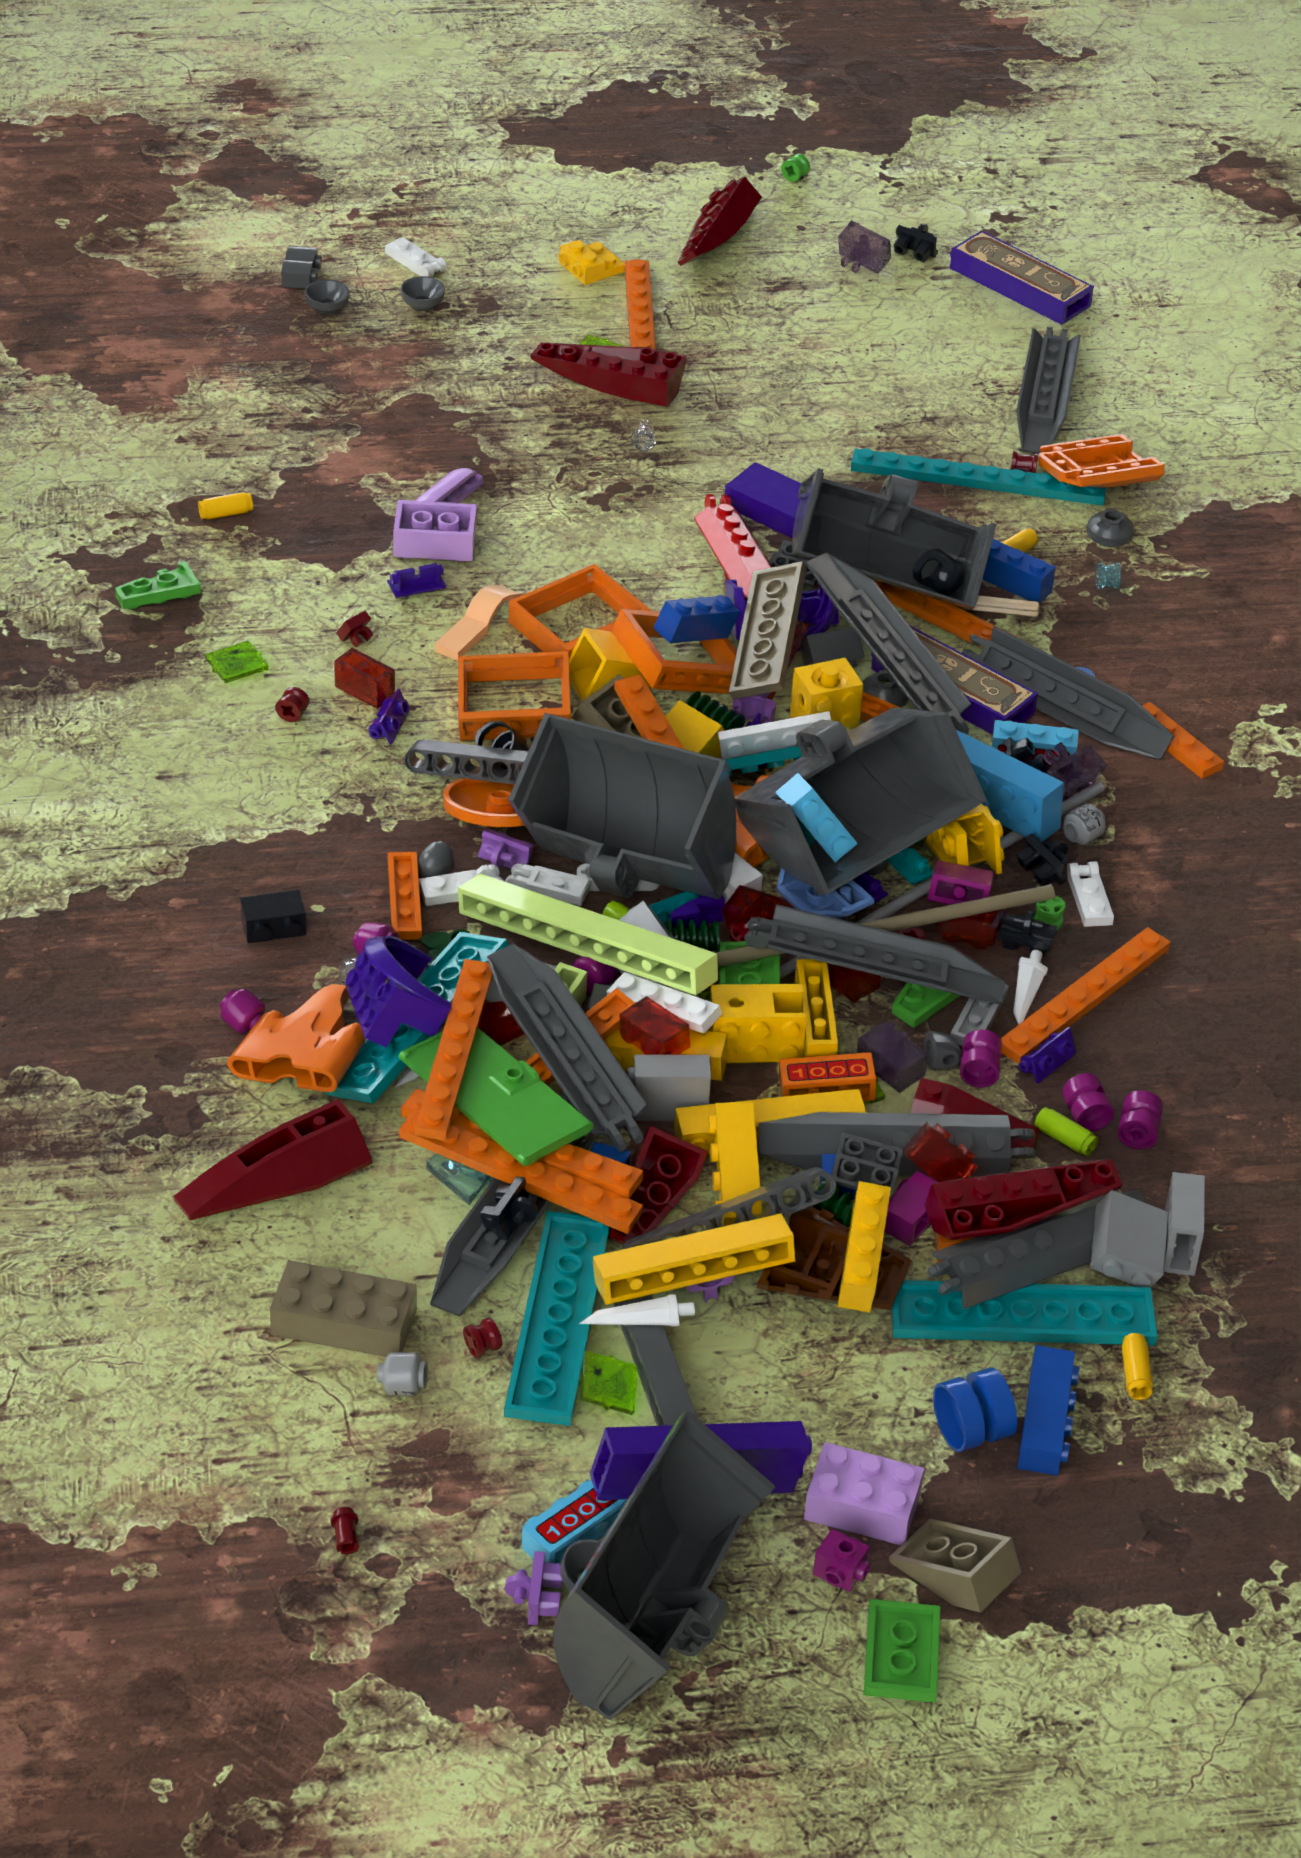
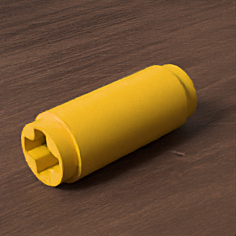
(225, 505)
(1022, 540)
(1137, 1366)

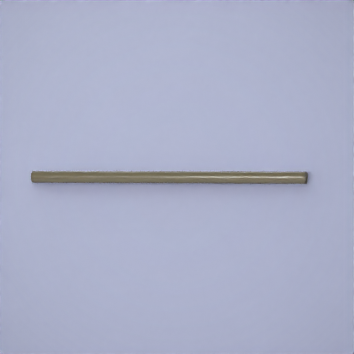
(914, 919)

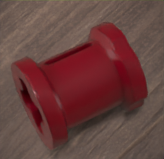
(1024, 462)

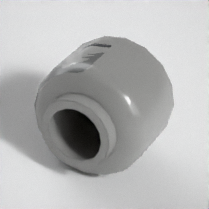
(1084, 824)
(403, 1374)

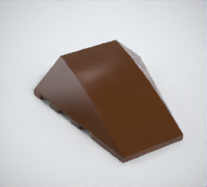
(820, 1259)

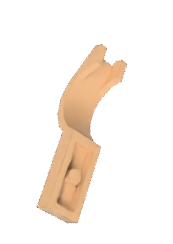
(476, 621)

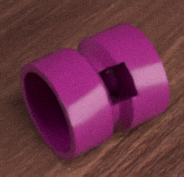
(981, 1058)
(1088, 1102)
(1140, 1119)

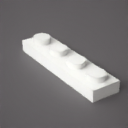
(765, 736)
(693, 1010)

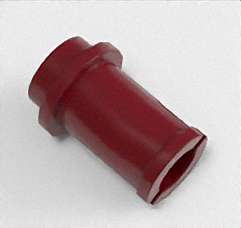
(345, 1522)

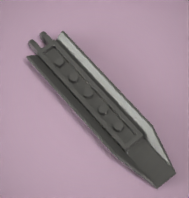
(1045, 388)
(890, 639)
(1075, 695)
(874, 952)
(568, 1044)
(806, 1137)
(477, 1254)
(1015, 1259)

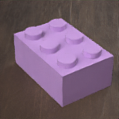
(435, 530)
(864, 1493)

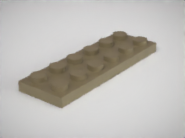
(768, 630)

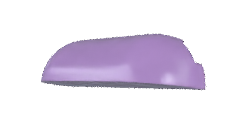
(453, 486)

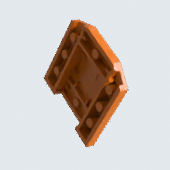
(1099, 462)

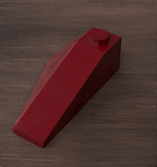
(943, 1098)
(668, 1173)

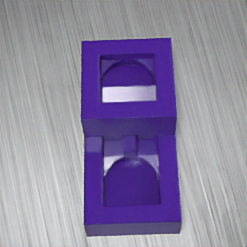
(699, 909)

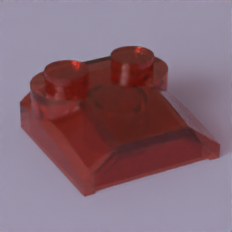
(976, 930)

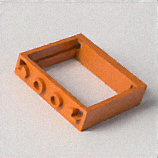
(528, 606)
(632, 632)
(505, 668)

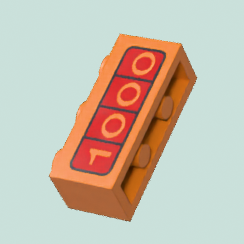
(828, 1074)

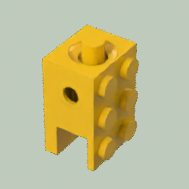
(825, 688)
(970, 840)
(760, 1021)

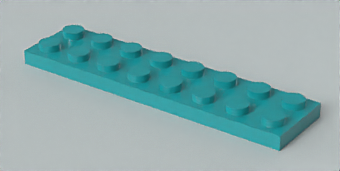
(379, 1066)
(1026, 1315)
(551, 1339)

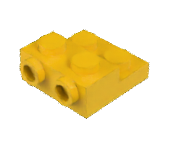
(589, 262)

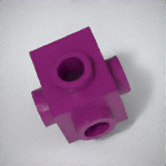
(841, 1560)

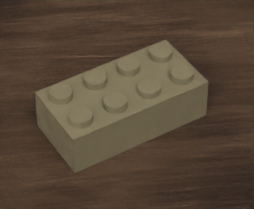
(343, 1309)

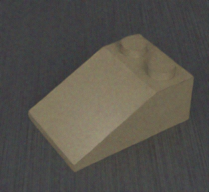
(606, 711)
(959, 1563)

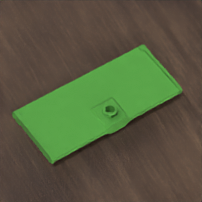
(506, 1099)

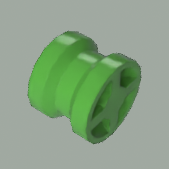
(795, 167)
(1051, 911)

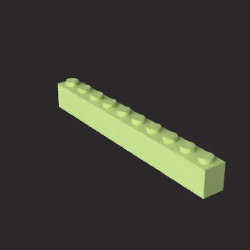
(589, 934)

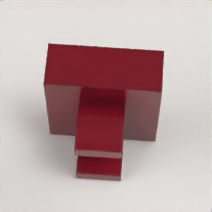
(355, 626)

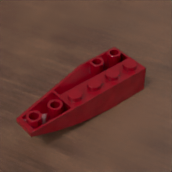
(720, 218)
(617, 370)
(280, 1163)
(1015, 1198)

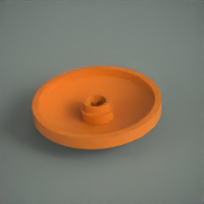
(481, 803)

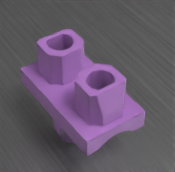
(504, 850)
(523, 1587)

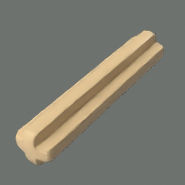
(1006, 606)

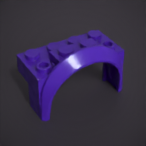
(814, 608)
(402, 999)

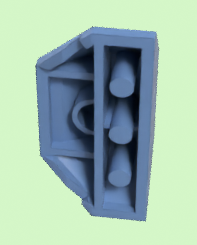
(837, 904)

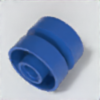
(975, 1409)

